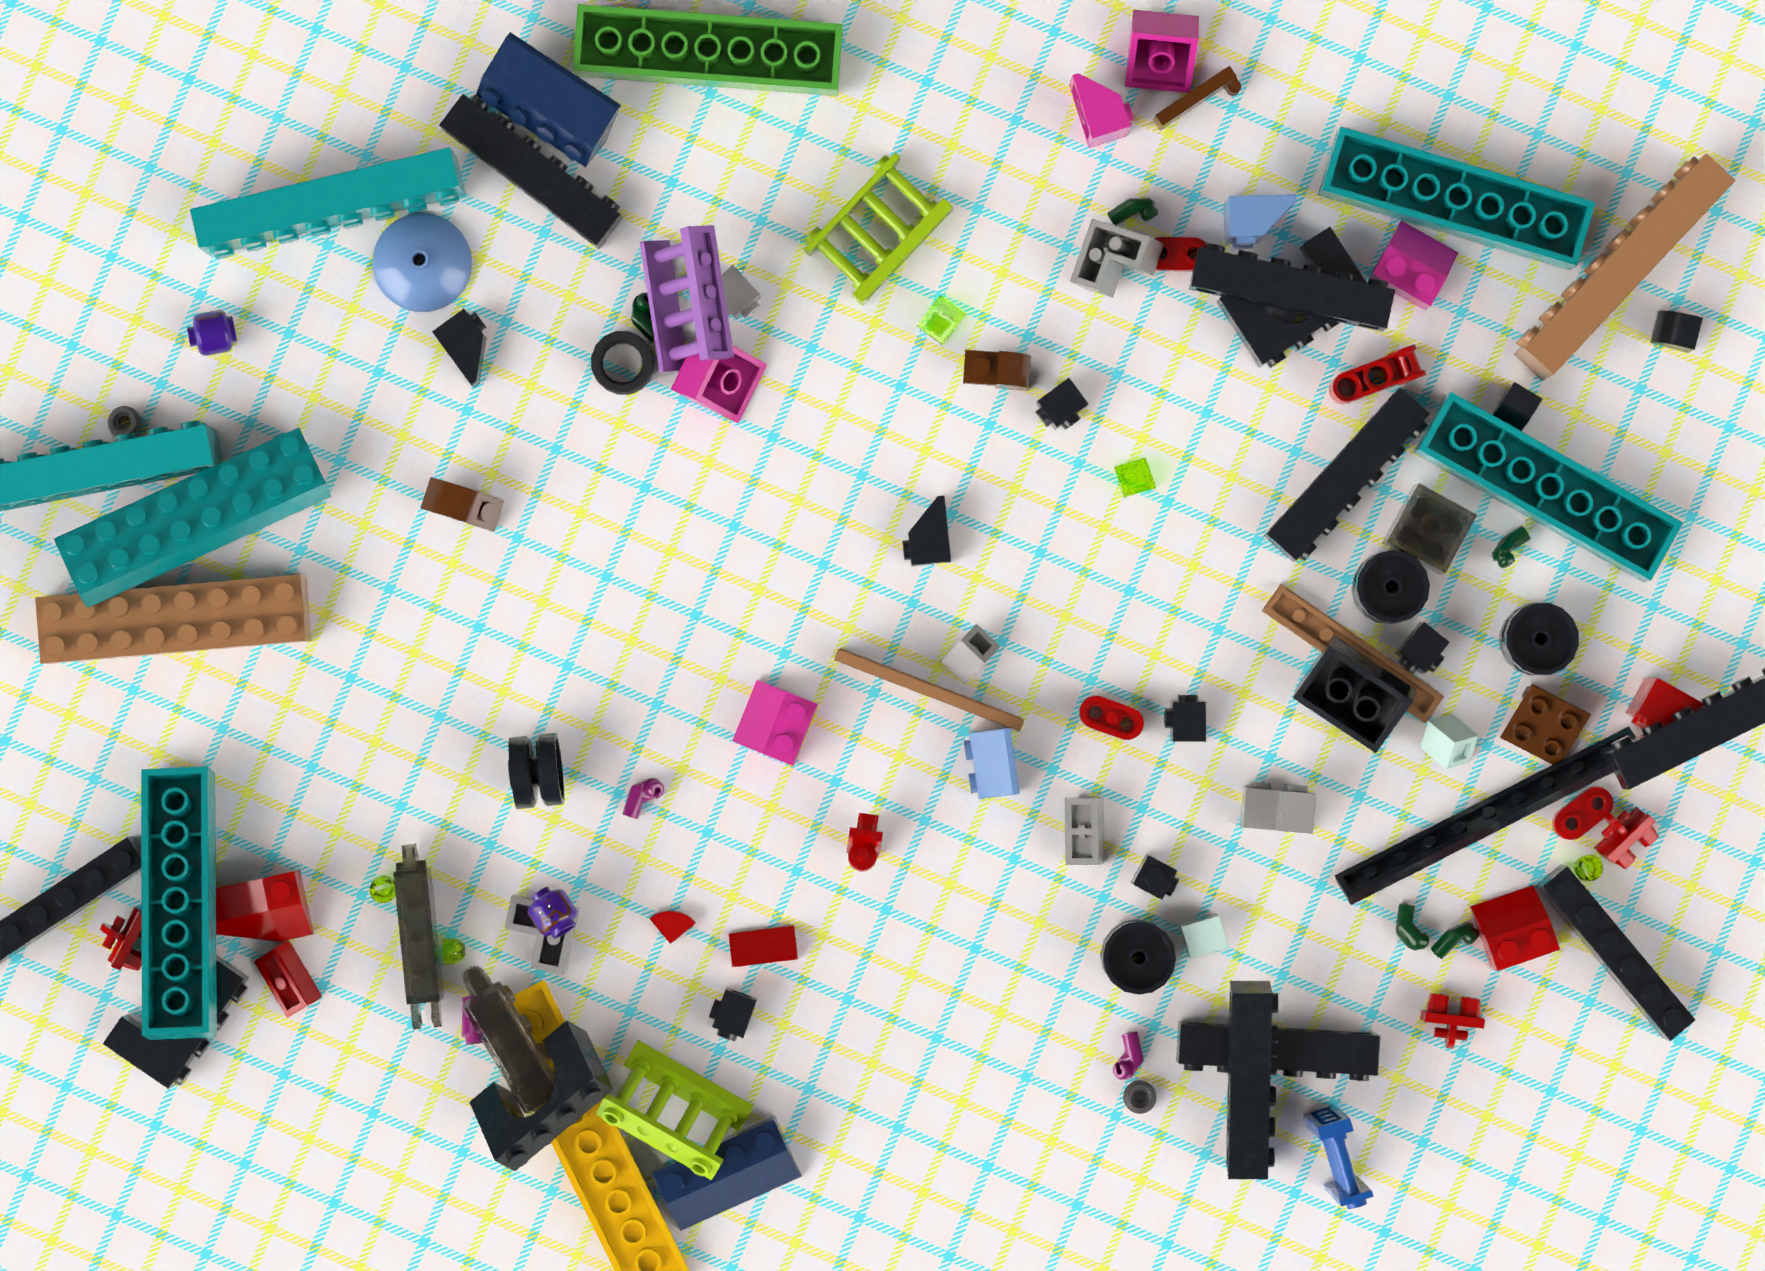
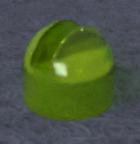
(1592, 865)
(384, 895)
(452, 951)

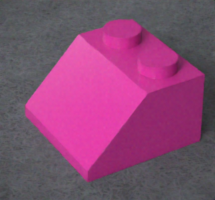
(1162, 51)
(1100, 111)
(1414, 265)
(720, 384)
(775, 722)

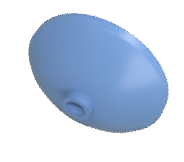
(438, 279)

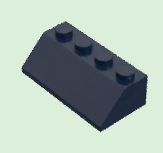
(548, 100)
(752, 1165)

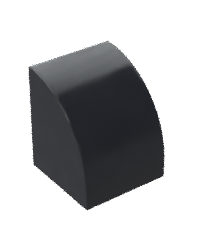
(1676, 330)
(1517, 406)

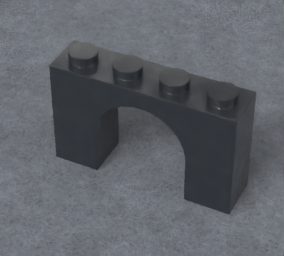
(1269, 337)
(169, 1058)
(577, 1088)

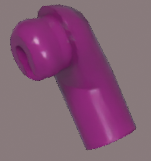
(640, 793)
(1131, 1058)

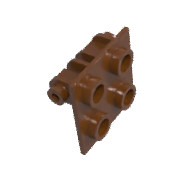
(1545, 725)

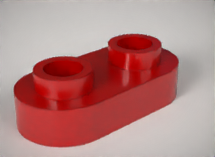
(1177, 253)
(1111, 717)
(1582, 811)

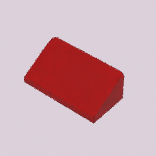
(763, 946)
(288, 979)

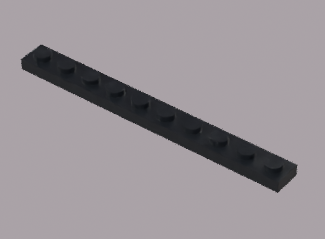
(1478, 821)

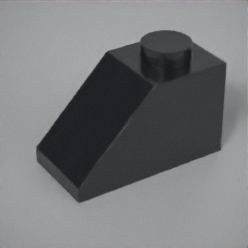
(464, 343)
(929, 537)

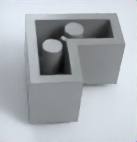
(1108, 251)
(1278, 809)
(549, 953)

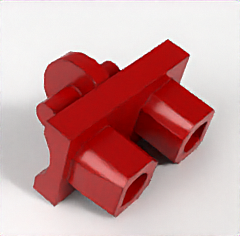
(1623, 833)
(864, 843)
(123, 952)
(1468, 1016)

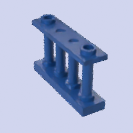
(1331, 1127)

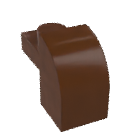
(997, 369)
(462, 504)

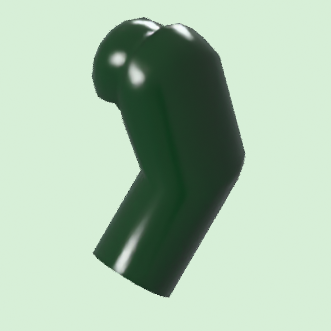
(1133, 206)
(641, 316)
(1507, 544)
(1407, 931)
(1453, 936)

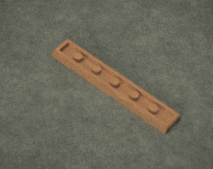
(1318, 628)
(929, 689)

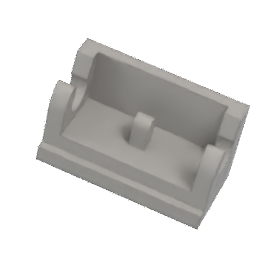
(1084, 831)

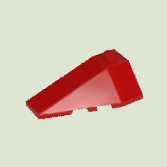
(264, 908)

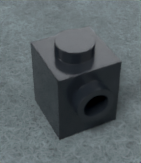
(1061, 406)
(1422, 650)
(1186, 719)
(1155, 877)
(732, 1014)

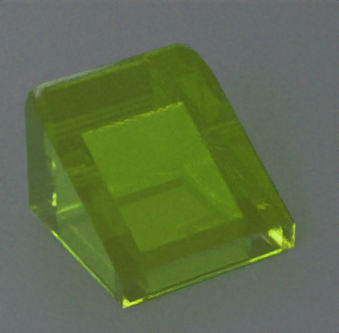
(941, 320)
(1134, 477)

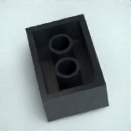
(1354, 694)

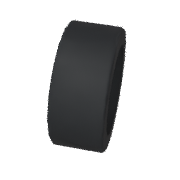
(611, 340)

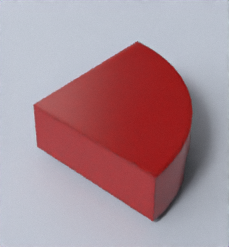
(672, 924)

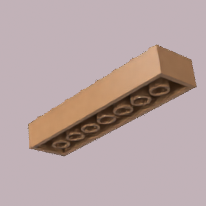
(1619, 272)
(174, 619)

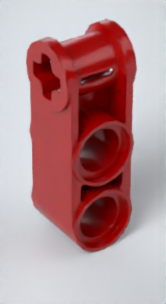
(1397, 368)

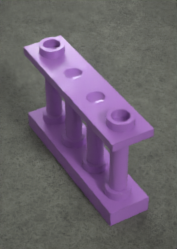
(706, 296)

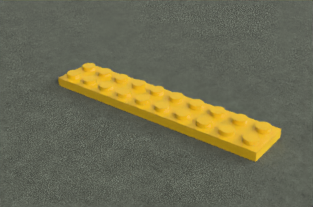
(606, 1170)

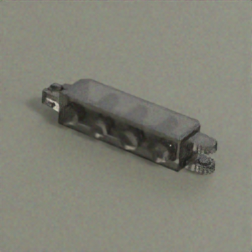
(418, 935)
(509, 1040)

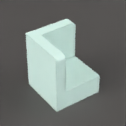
(1449, 741)
(1203, 936)

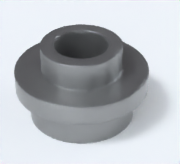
(119, 413)
(1147, 1104)

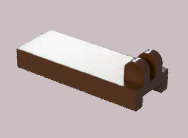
(1224, 79)

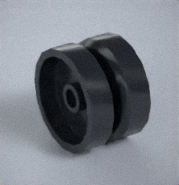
(1407, 576)
(1519, 643)
(531, 771)
(1140, 976)

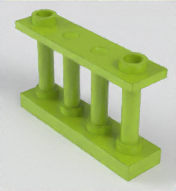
(887, 260)
(687, 1085)

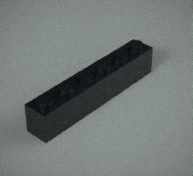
(531, 171)
(1292, 288)
(1347, 474)
(1689, 733)
(69, 896)
(1615, 952)
(1296, 1050)
(1249, 1079)

